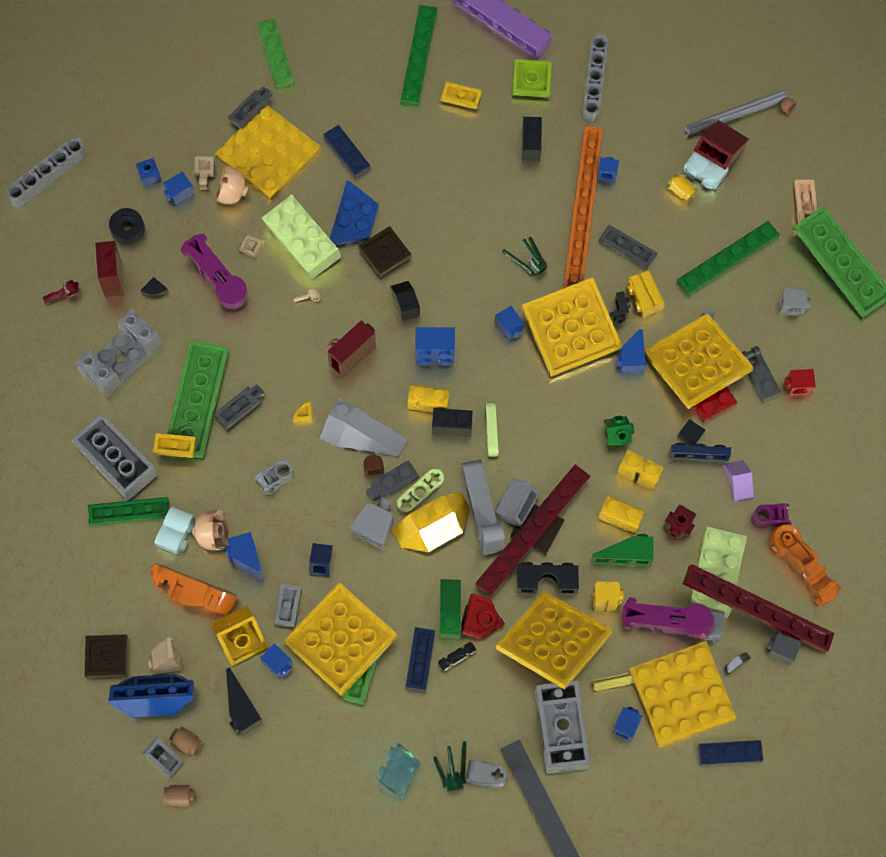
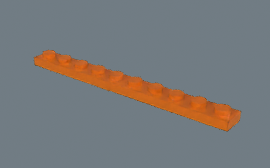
(583, 206)

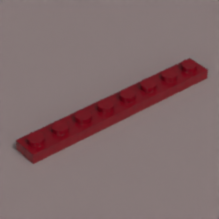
(532, 530)
(758, 608)

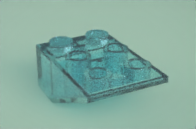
(398, 773)

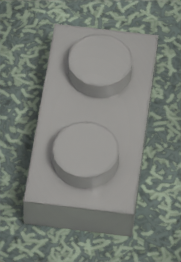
(287, 605)

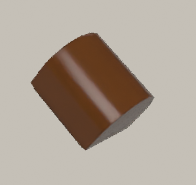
(373, 465)

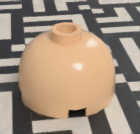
(231, 186)
(211, 530)

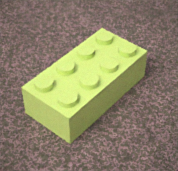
(301, 237)
(721, 556)

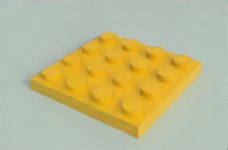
(268, 152)
(571, 327)
(698, 360)
(340, 639)
(554, 639)
(682, 694)

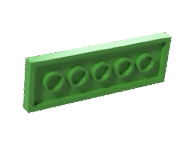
(842, 261)
(198, 393)

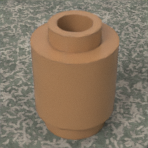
(185, 741)
(178, 795)

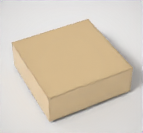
(251, 246)

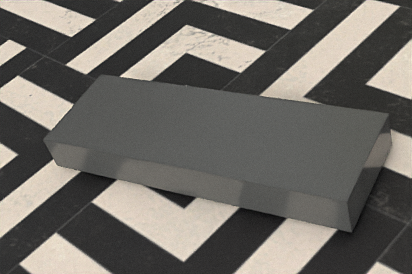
(628, 247)

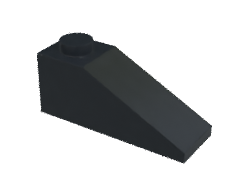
(241, 709)

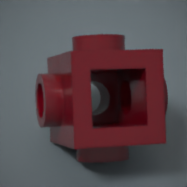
(680, 522)

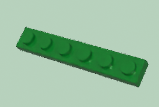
(419, 55)
(728, 258)

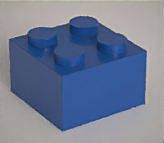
(434, 345)

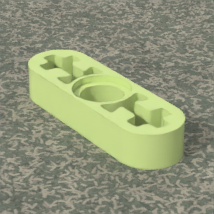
(491, 429)
(420, 483)

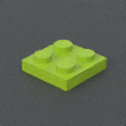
(532, 78)

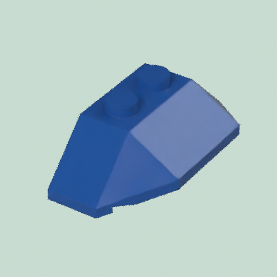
(152, 695)

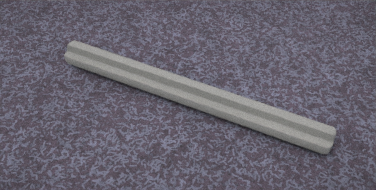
(736, 112)

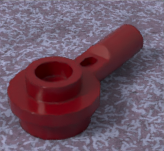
(69, 288)

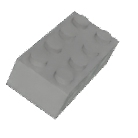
(114, 457)

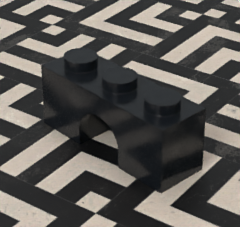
(564, 575)

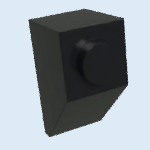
(405, 300)

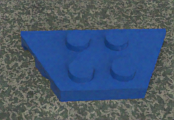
(354, 216)

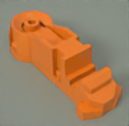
(788, 544)
(192, 590)

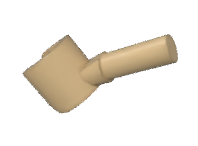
(313, 293)

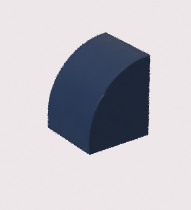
(320, 559)

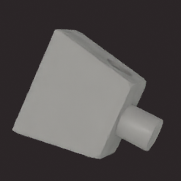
(373, 523)

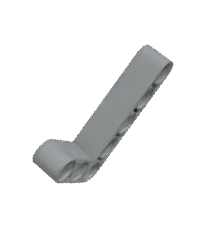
(488, 530)

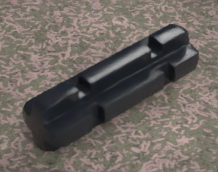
(457, 656)

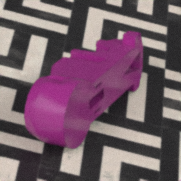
(229, 289)
(693, 620)

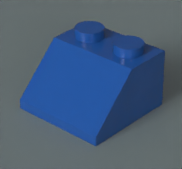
(243, 554)

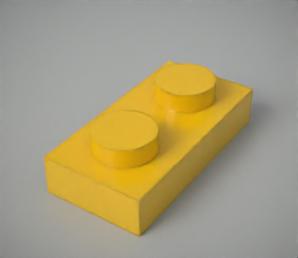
(461, 95)
(174, 445)

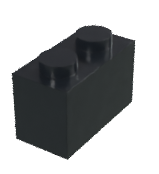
(531, 138)
(452, 422)

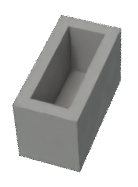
(517, 502)

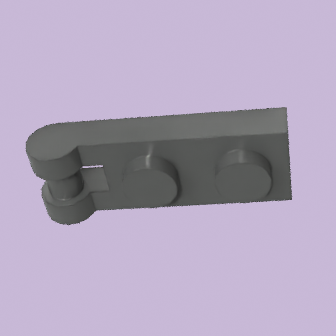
(761, 375)

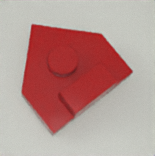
(480, 617)

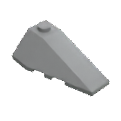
(357, 430)

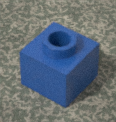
(608, 169)
(148, 172)

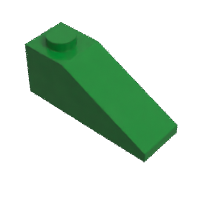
(631, 551)
(450, 609)

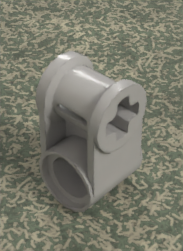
(273, 477)
(481, 774)

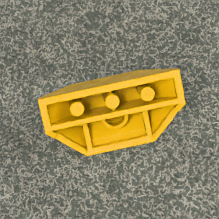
(433, 523)

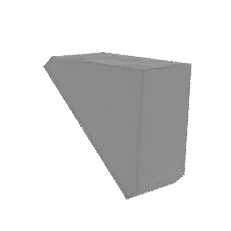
(162, 757)

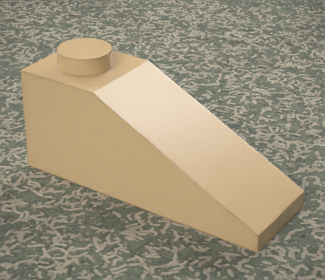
(164, 658)

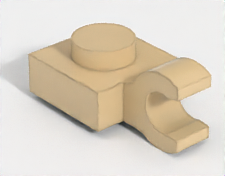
(204, 168)

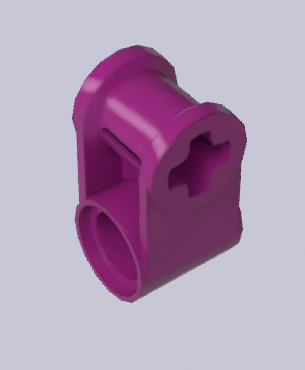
(775, 515)

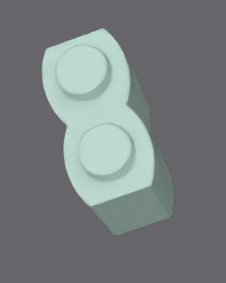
(704, 171)
(175, 531)

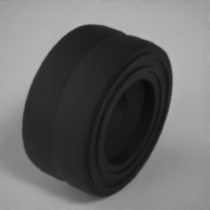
(126, 236)

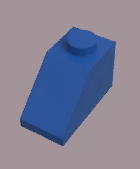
(632, 355)

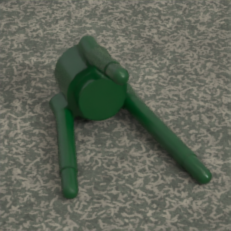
(537, 263)
(453, 781)

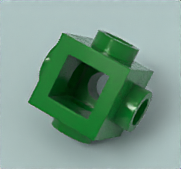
(618, 430)

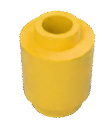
(682, 187)

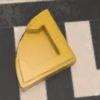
(303, 413)

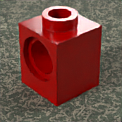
(800, 382)

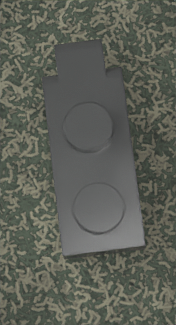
(250, 107)
(239, 406)
(392, 481)

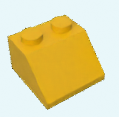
(239, 635)

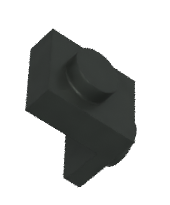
(623, 306)

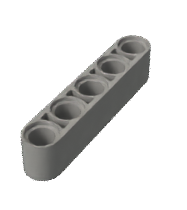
(595, 85)
(50, 163)

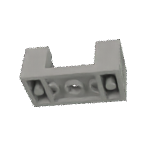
(134, 340)
(566, 748)

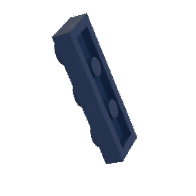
(347, 151)
(700, 452)
(420, 659)
(730, 753)

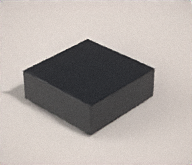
(691, 432)

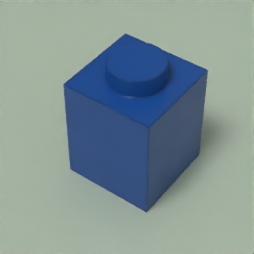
(178, 188)
(509, 323)
(277, 661)
(627, 723)

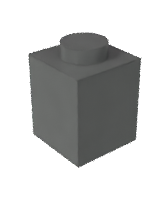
(783, 648)

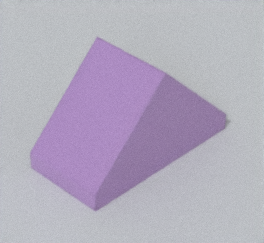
(739, 480)

